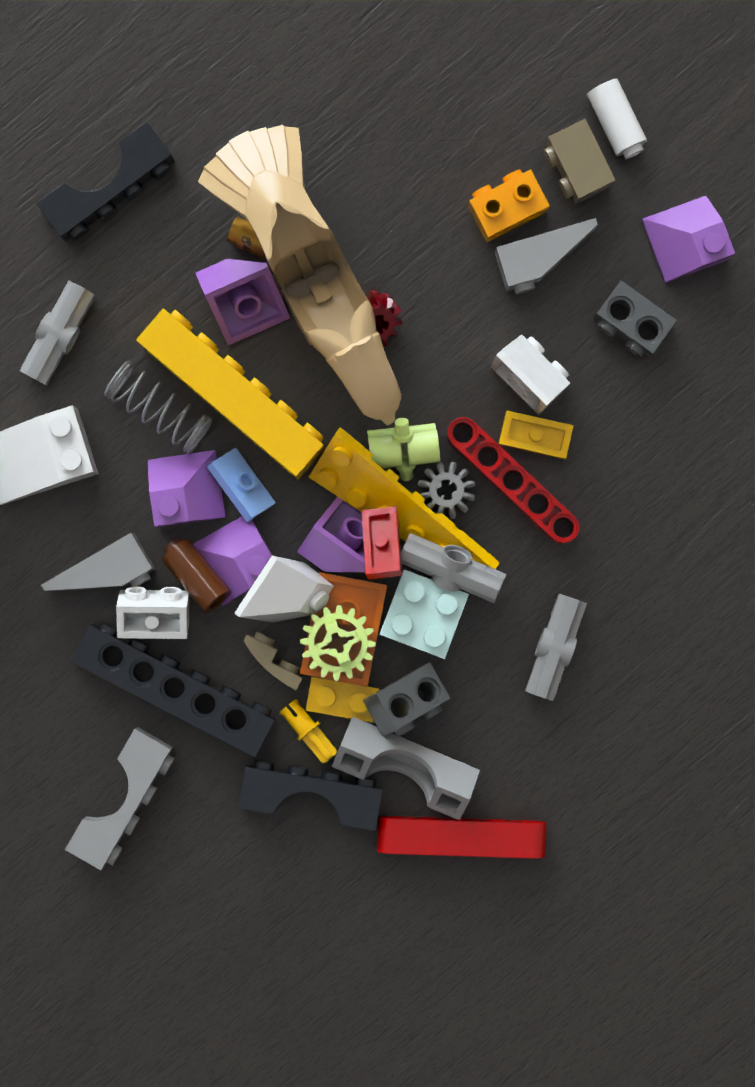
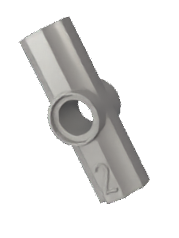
(57, 332)
(452, 568)
(555, 647)

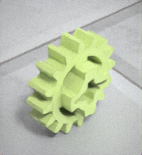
(343, 658)

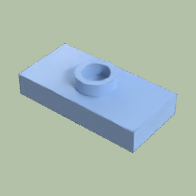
(241, 484)

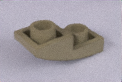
(264, 652)

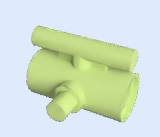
(404, 446)

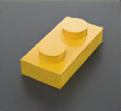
(536, 435)
(339, 698)

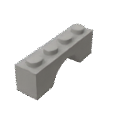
(443, 779)
(98, 837)

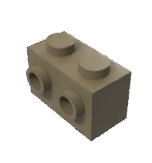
(578, 162)

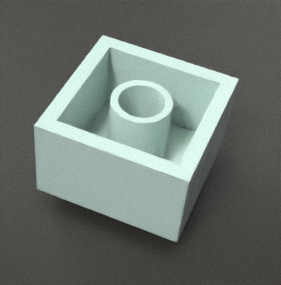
(423, 614)

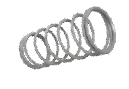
(199, 429)

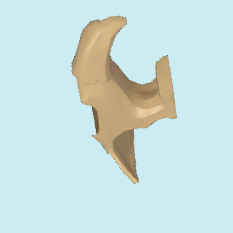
(264, 183)

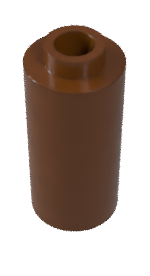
(195, 574)

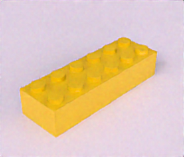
(230, 393)

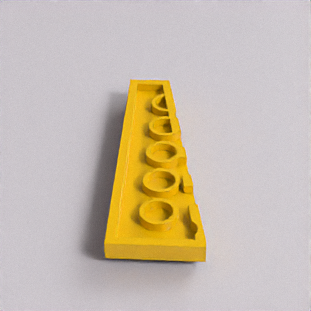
(359, 481)

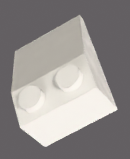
(530, 372)
(44, 454)

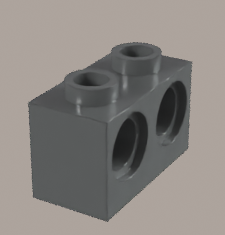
(639, 311)
(405, 696)

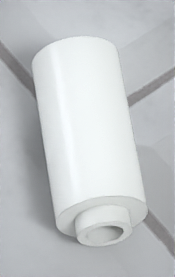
(617, 119)

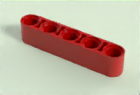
(529, 485)
(461, 837)

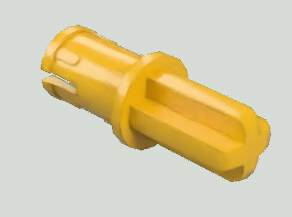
(309, 732)

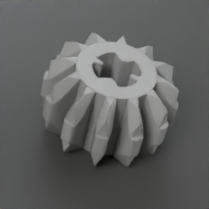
(456, 496)

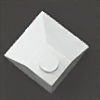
(285, 592)

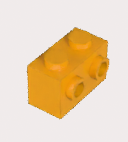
(508, 204)

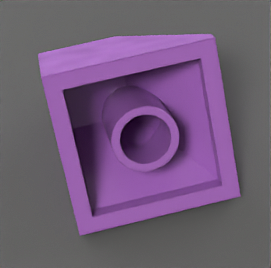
(688, 238)
(242, 298)
(184, 489)
(336, 540)
(236, 555)

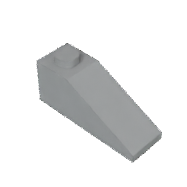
(533, 258)
(113, 566)

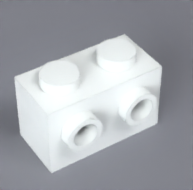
(152, 613)

